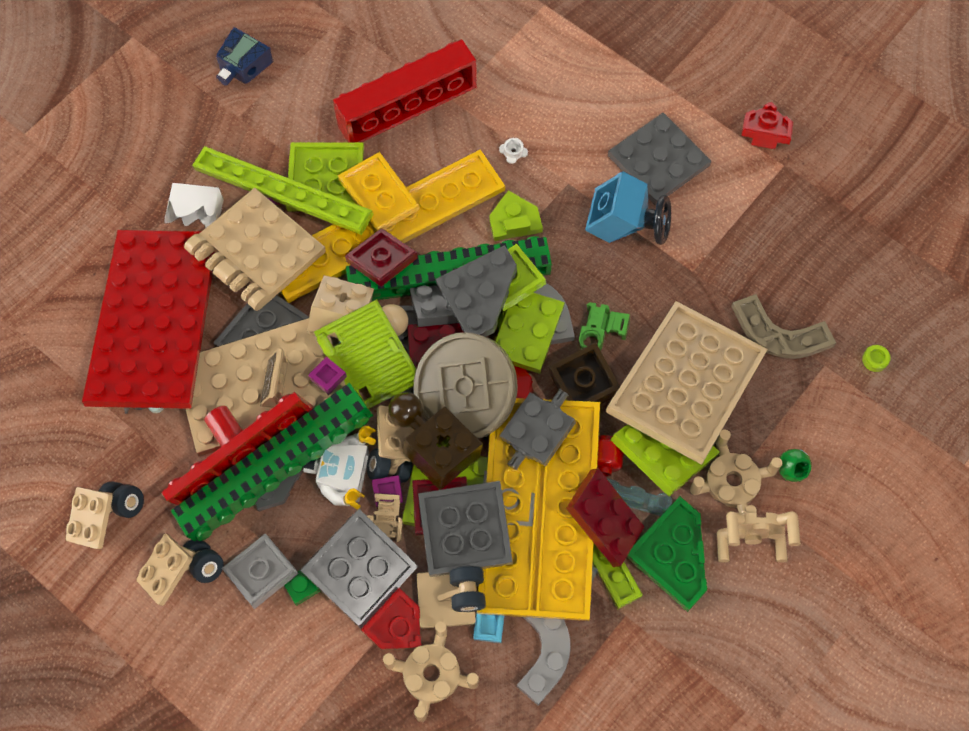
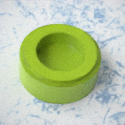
(876, 358)

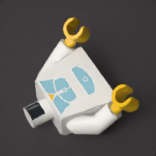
(343, 469)

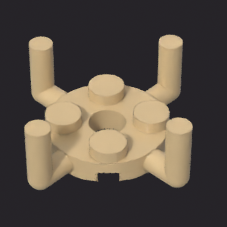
(735, 464)
(755, 528)
(427, 656)

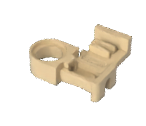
(387, 515)

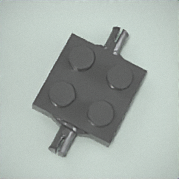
(537, 429)

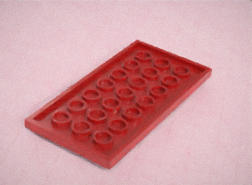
(149, 323)

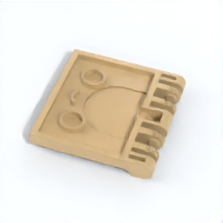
(255, 246)

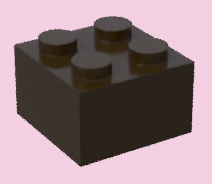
(585, 376)

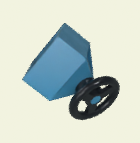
(622, 209)

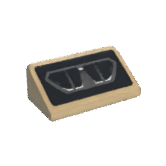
(274, 379)

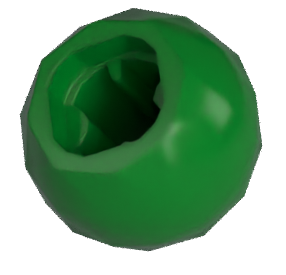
(795, 465)

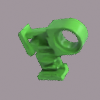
(603, 321)

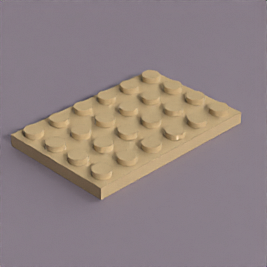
(236, 375)
(687, 382)

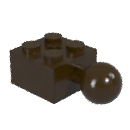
(439, 445)

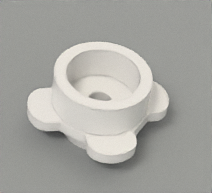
(513, 144)

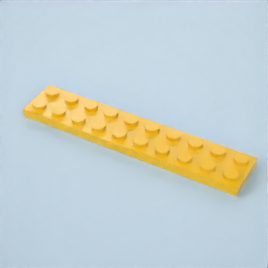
(440, 199)

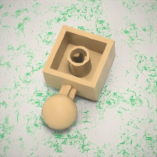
(338, 298)

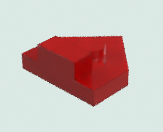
(767, 127)
(395, 623)

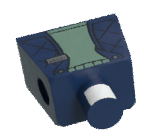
(242, 58)

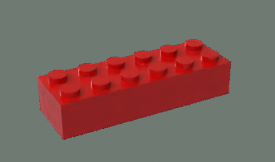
(406, 92)

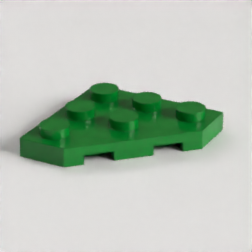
(674, 554)

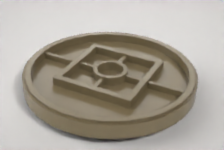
(468, 378)

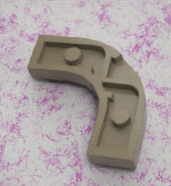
(780, 341)

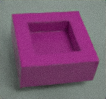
(327, 375)
(389, 486)

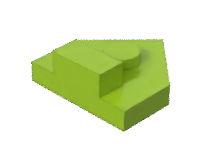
(514, 218)

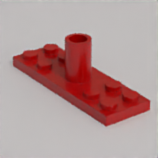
(235, 443)

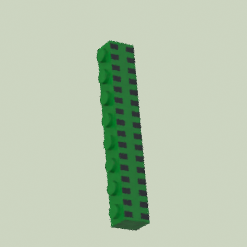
(436, 264)
(272, 463)

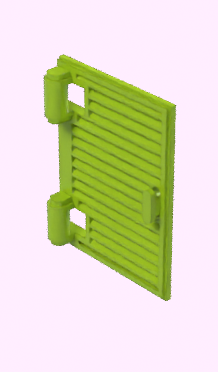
(368, 353)

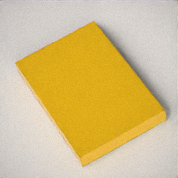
(379, 188)

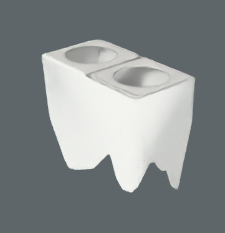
(194, 203)

